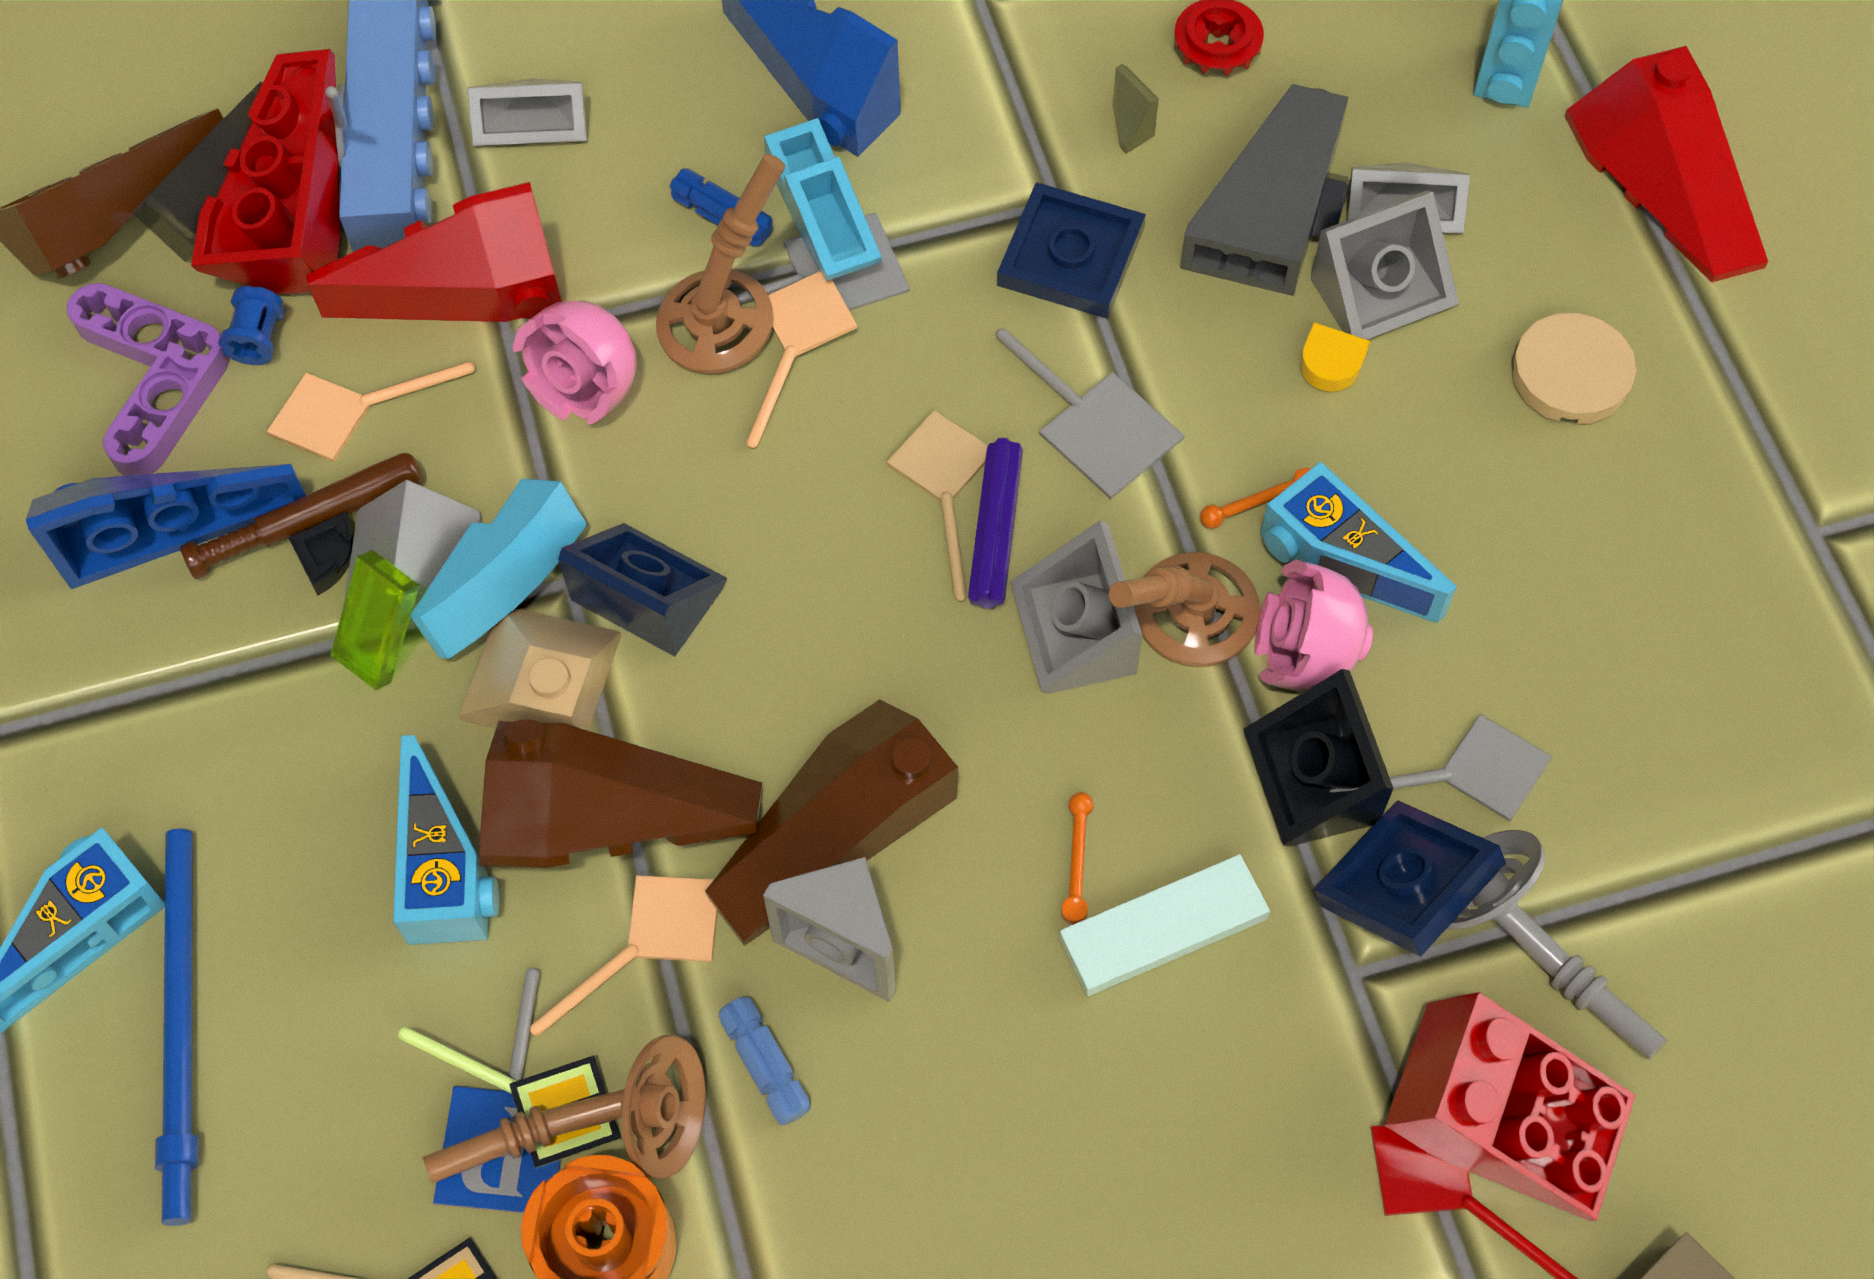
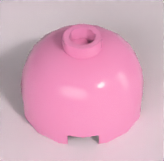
(576, 359)
(1311, 627)

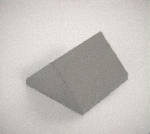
(1385, 267)
(412, 531)
(1068, 615)
(835, 924)

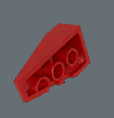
(1669, 150)
(281, 186)
(470, 267)

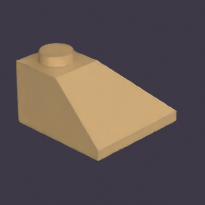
(540, 671)

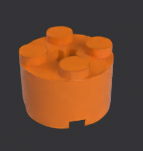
(576, 1206)

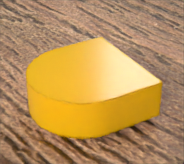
(1332, 358)

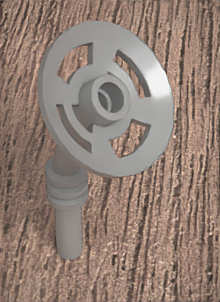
(1499, 902)

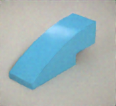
(822, 201)
(497, 565)

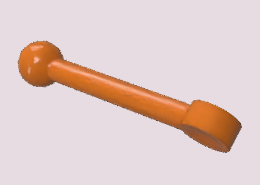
(1213, 515)
(1074, 907)

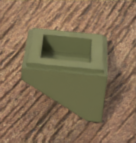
(1134, 109)

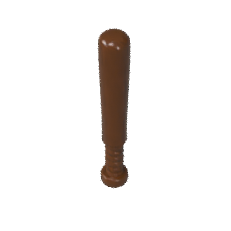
(290, 519)

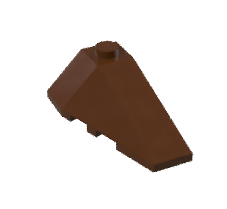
(81, 213)
(579, 791)
(844, 804)

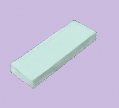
(1163, 925)

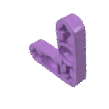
(168, 370)

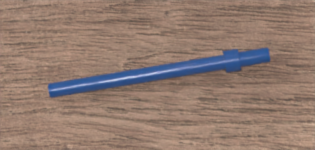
(177, 1148)

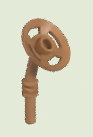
(712, 310)
(1192, 604)
(638, 1105)

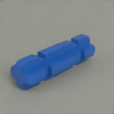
(713, 201)

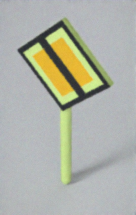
(546, 1090)

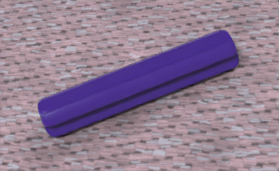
(995, 524)

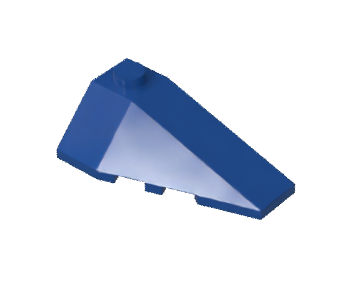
(826, 64)
(134, 519)

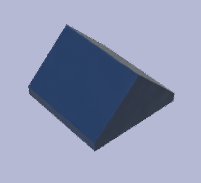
(640, 585)

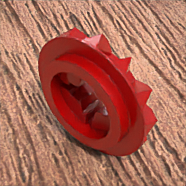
(1218, 18)

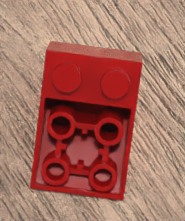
(1510, 1105)

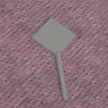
(336, 101)
(1488, 767)

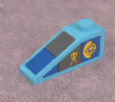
(1334, 528)
(438, 874)
(70, 921)

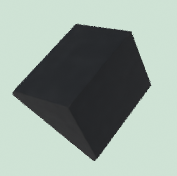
(1315, 747)

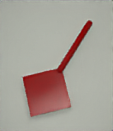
(1420, 1183)

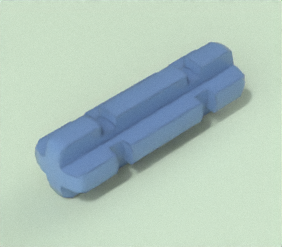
(764, 1060)

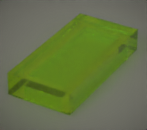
(374, 619)

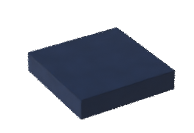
(1071, 250)
(1409, 877)

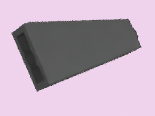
(1267, 202)

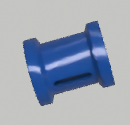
(252, 325)

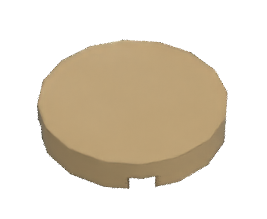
(1574, 368)

